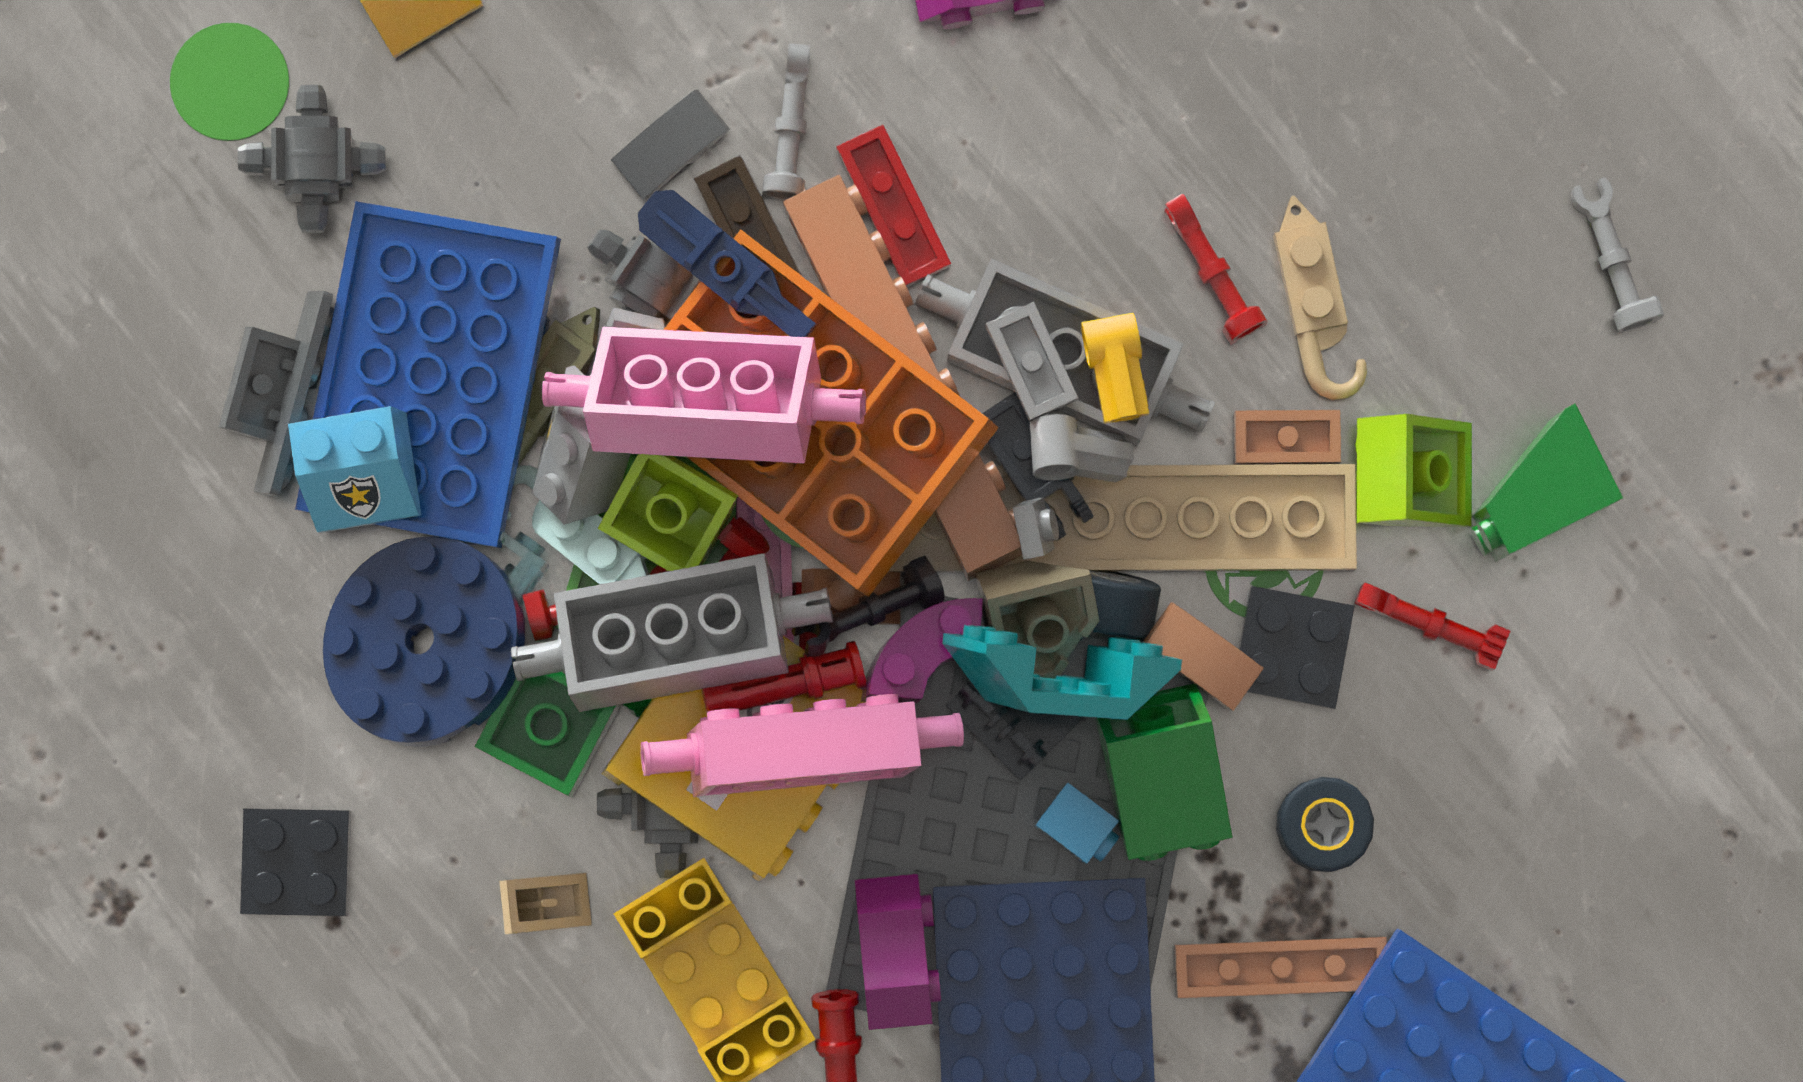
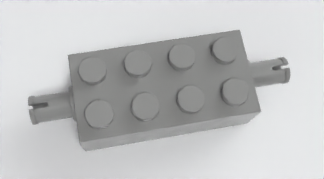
(1009, 289)
(671, 633)

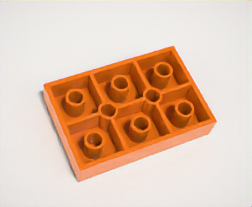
(863, 483)

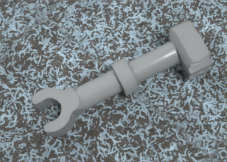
(790, 127)
(1615, 259)

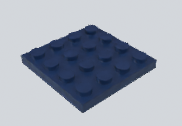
(1044, 982)

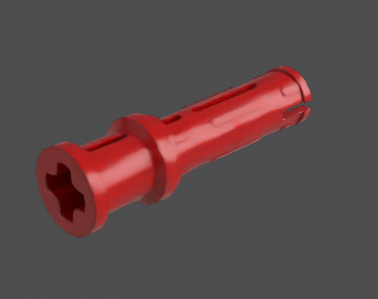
(808, 676)
(838, 1034)

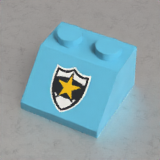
(355, 468)

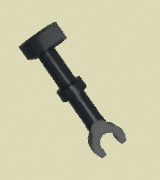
(919, 586)

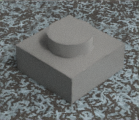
(1035, 527)

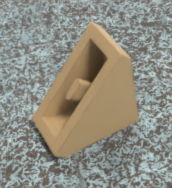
(545, 903)

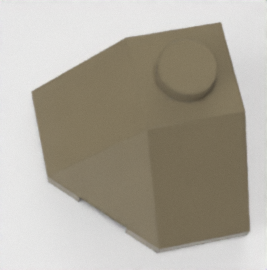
(1043, 605)

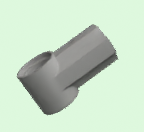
(1067, 451)

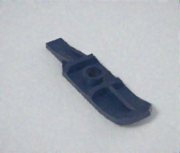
(700, 246)

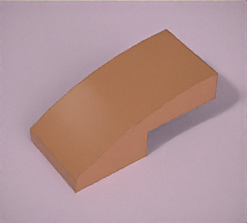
(1205, 656)

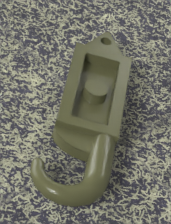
(561, 347)

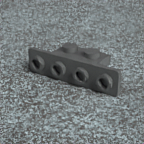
(272, 388)

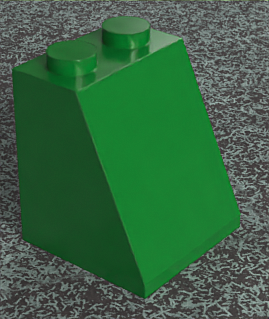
(1547, 489)
(1166, 775)

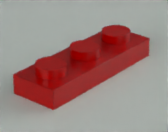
(893, 205)

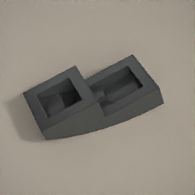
(670, 144)

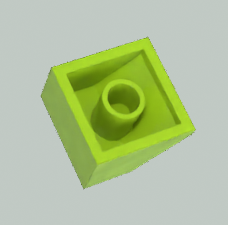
(1414, 471)
(668, 512)

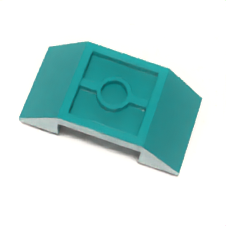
(1114, 686)

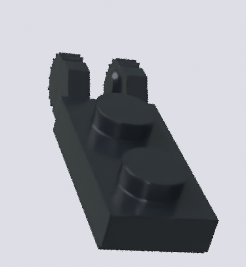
(1013, 451)

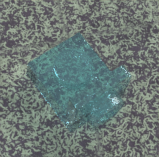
(529, 569)

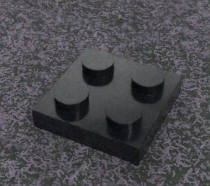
(1297, 644)
(295, 862)

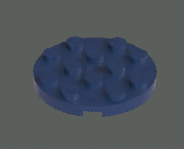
(464, 672)

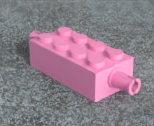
(703, 395)
(804, 747)

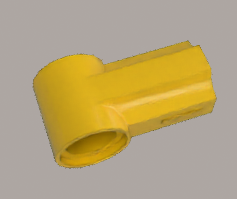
(1114, 354)

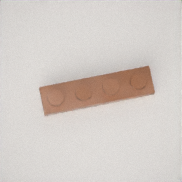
(1274, 966)

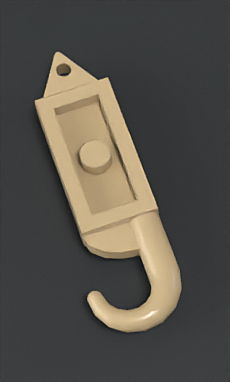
(1314, 298)

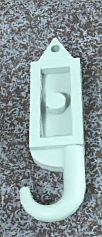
(582, 542)

